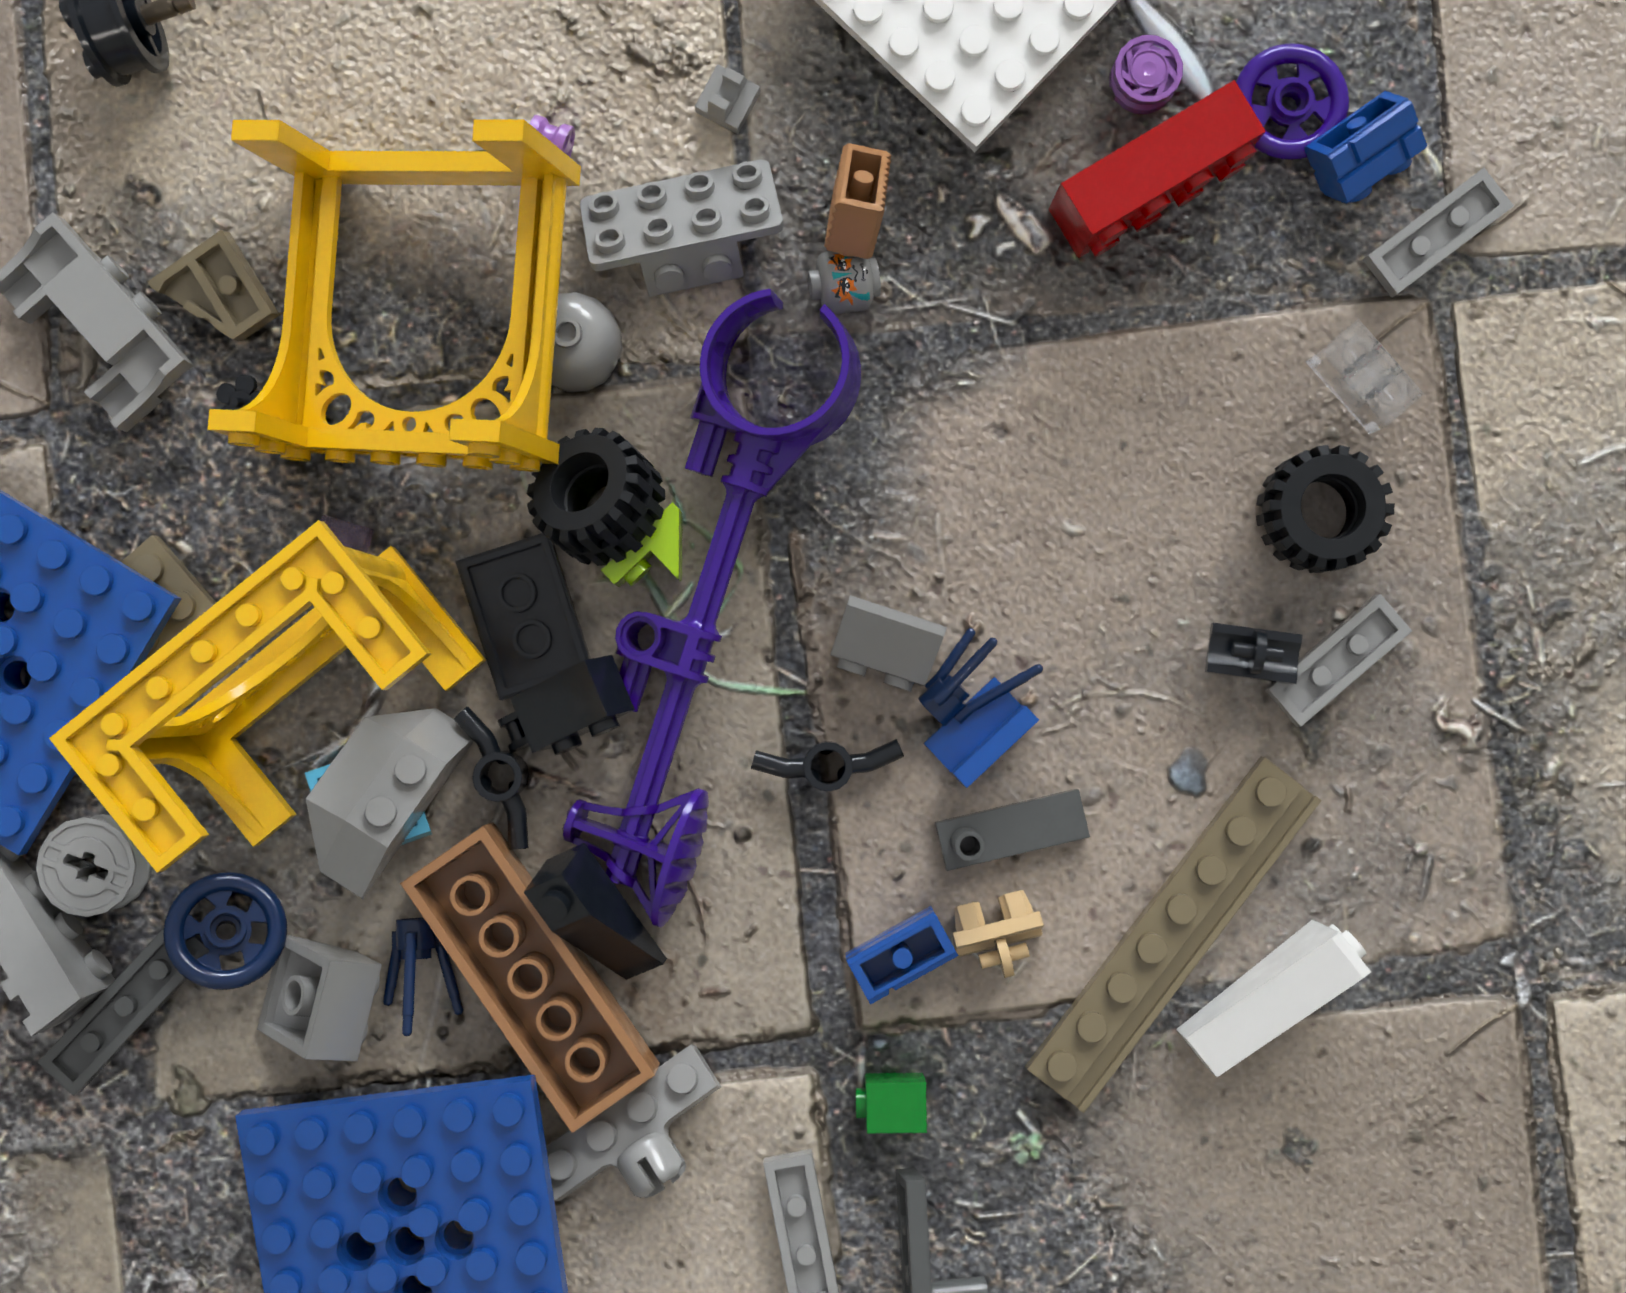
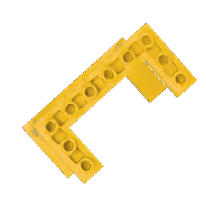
(292, 408)
(359, 604)

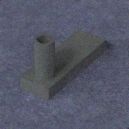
(1012, 829)
(915, 1241)

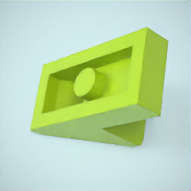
(664, 544)

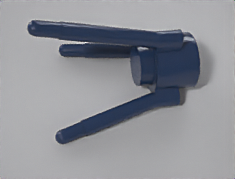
(945, 693)
(411, 942)

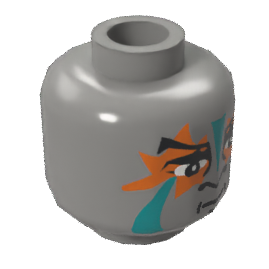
(844, 282)

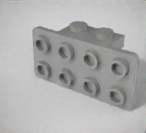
(683, 225)

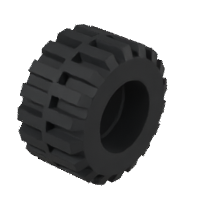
(1362, 498)
(617, 518)

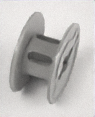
(73, 881)

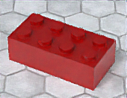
(1157, 169)

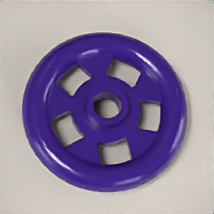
(1310, 66)

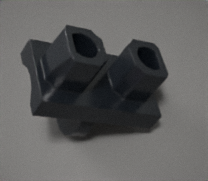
(1253, 653)

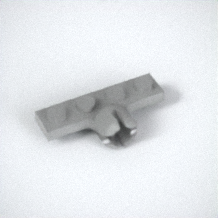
(635, 1131)

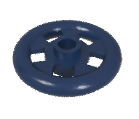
(257, 958)

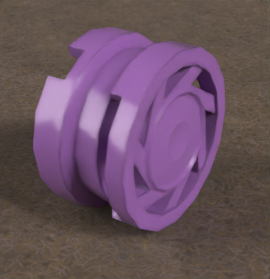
(1145, 74)

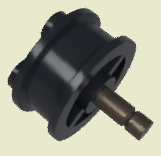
(122, 34)

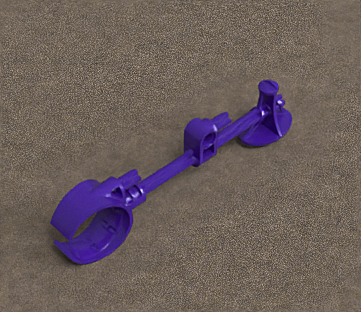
(686, 645)

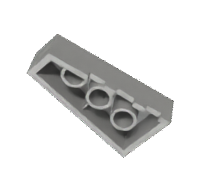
(44, 951)

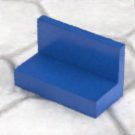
(982, 738)

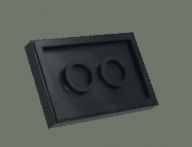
(523, 613)

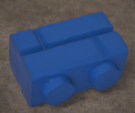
(1366, 147)
(900, 955)

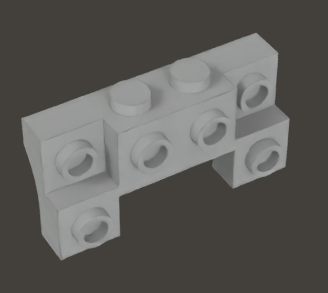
(92, 295)

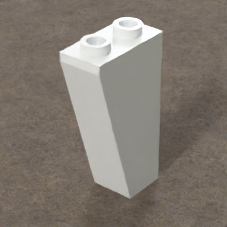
(1275, 995)

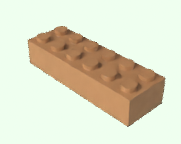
(531, 978)

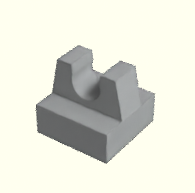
(727, 98)

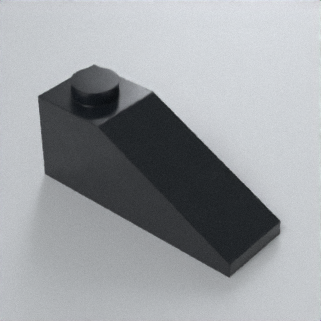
(591, 913)

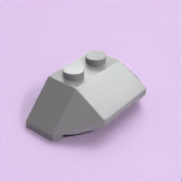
(380, 791)

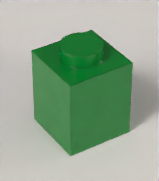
(893, 1103)

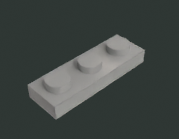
(1438, 232)
(1340, 659)
(800, 1223)

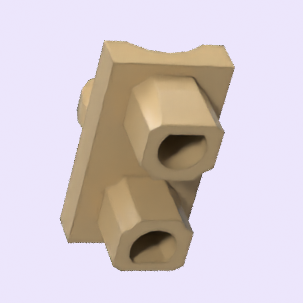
(1017, 925)

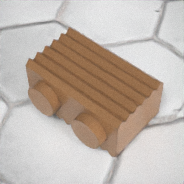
(858, 201)

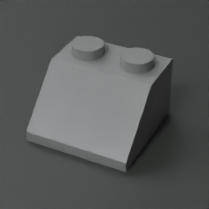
(887, 642)
(319, 1000)

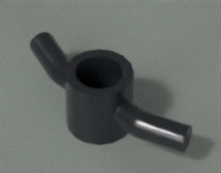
(491, 752)
(802, 768)

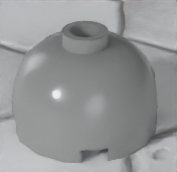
(585, 343)

